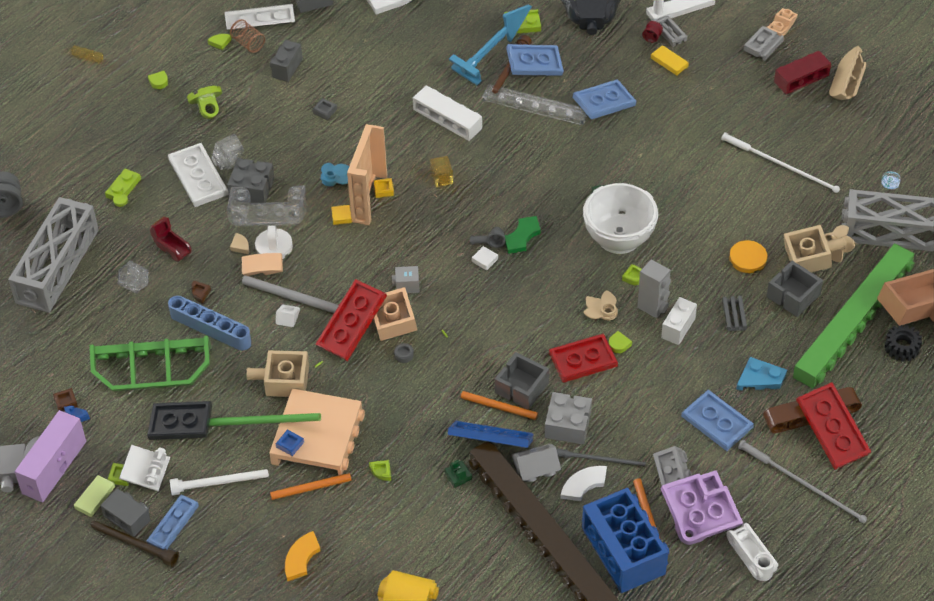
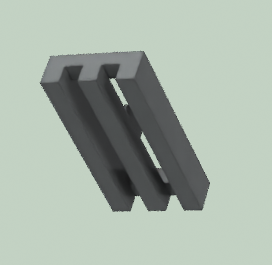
(733, 302)

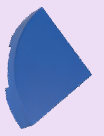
(77, 412)

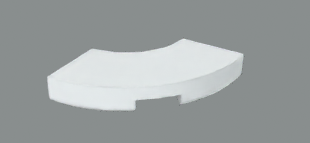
(583, 481)

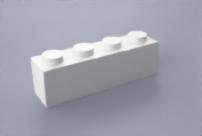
(447, 113)

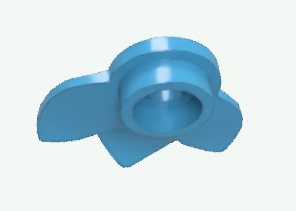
(334, 174)

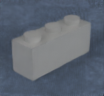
(654, 288)

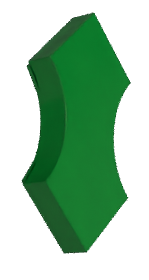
(526, 230)

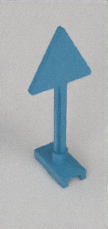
(512, 23)

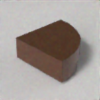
(200, 291)

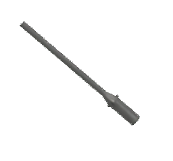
(565, 453)

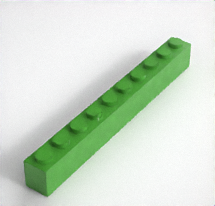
(851, 318)

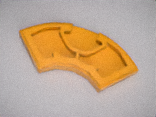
(299, 555)

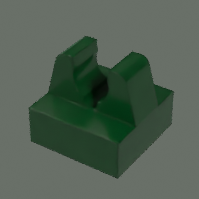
(458, 473)

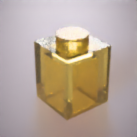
(441, 171)

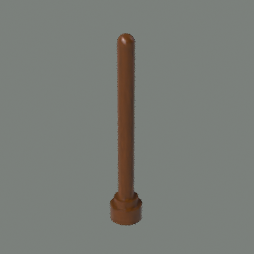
(522, 40)

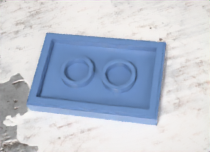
(534, 59)
(604, 99)
(717, 420)

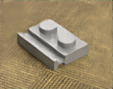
(763, 43)

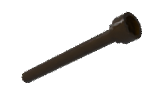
(168, 556)

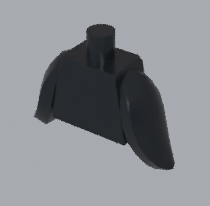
(591, 14)

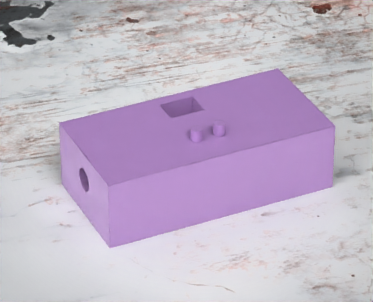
(50, 456)

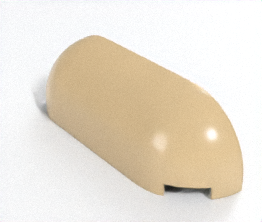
(848, 75)

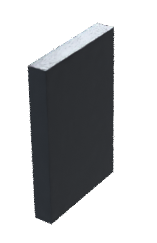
(179, 420)

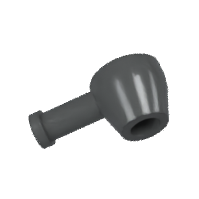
(495, 238)

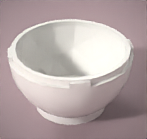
(618, 231)

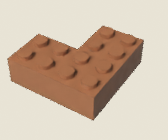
(909, 297)

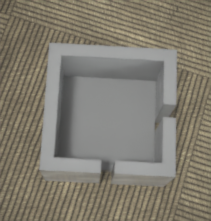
(568, 418)

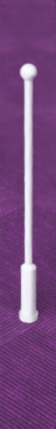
(734, 141)

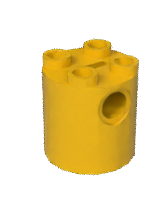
(407, 587)

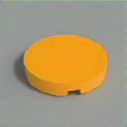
(748, 256)

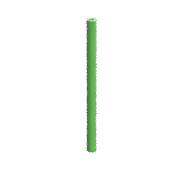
(265, 419)

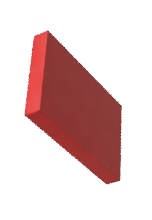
(583, 358)

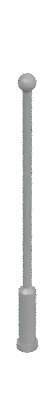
(766, 459)

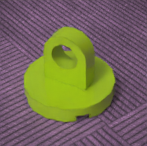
(205, 97)

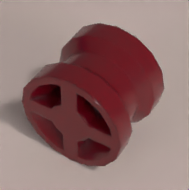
(652, 31)

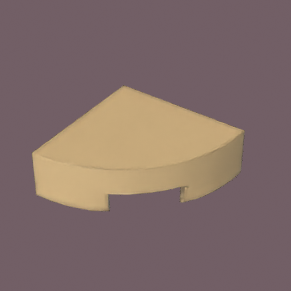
(240, 244)

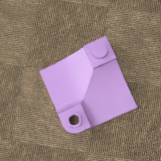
(701, 507)

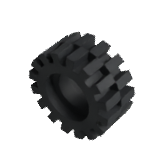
(898, 350)

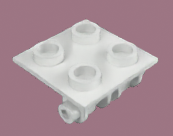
(145, 467)

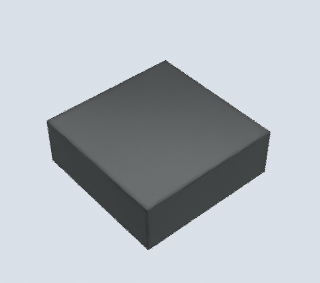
(324, 109)

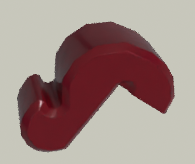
(168, 240)

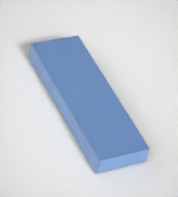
(173, 522)

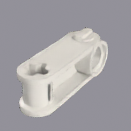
(752, 552)

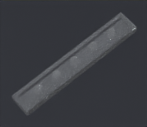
(536, 104)

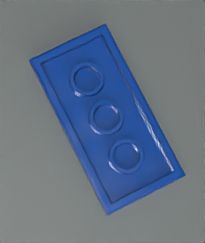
(491, 434)

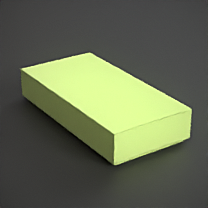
(94, 496)

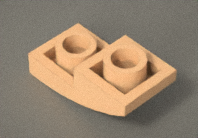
(783, 21)
(262, 263)

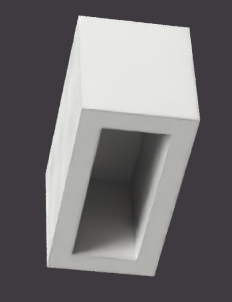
(679, 321)

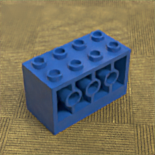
(625, 540)

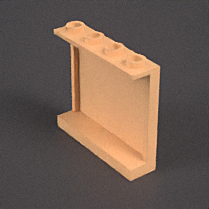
(365, 166)
(325, 441)

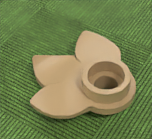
(840, 231)
(599, 307)

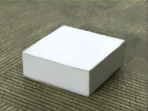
(485, 258)

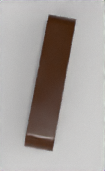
(790, 415)

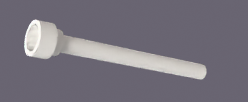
(178, 486)

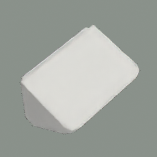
(287, 315)

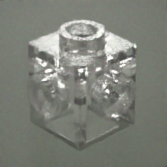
(133, 276)

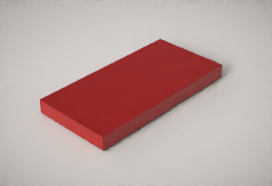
(351, 319)
(833, 426)

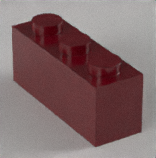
(802, 72)

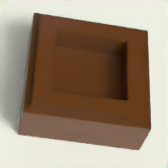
(64, 399)

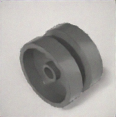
(10, 194)

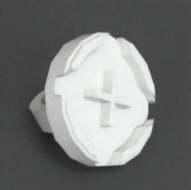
(274, 241)

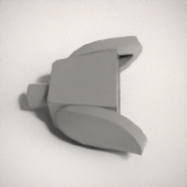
(10, 459)

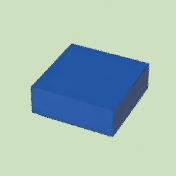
(289, 442)

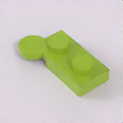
(122, 187)

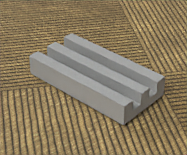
(668, 32)

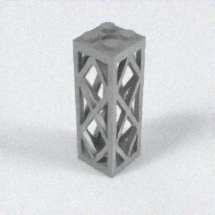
(889, 219)
(37, 294)

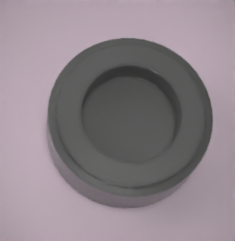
(403, 353)

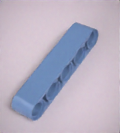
(209, 322)

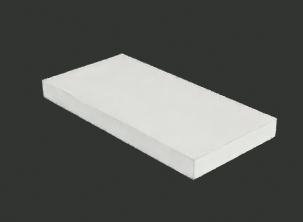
(198, 174)

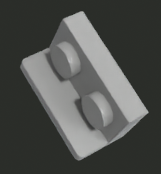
(671, 465)

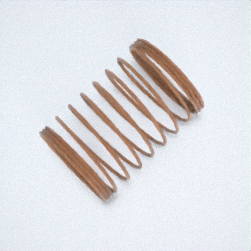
(236, 38)

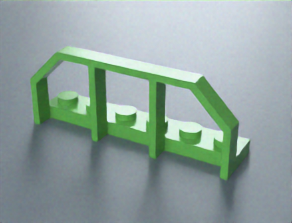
(160, 348)

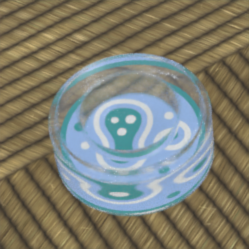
(891, 180)

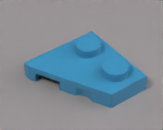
(761, 375)

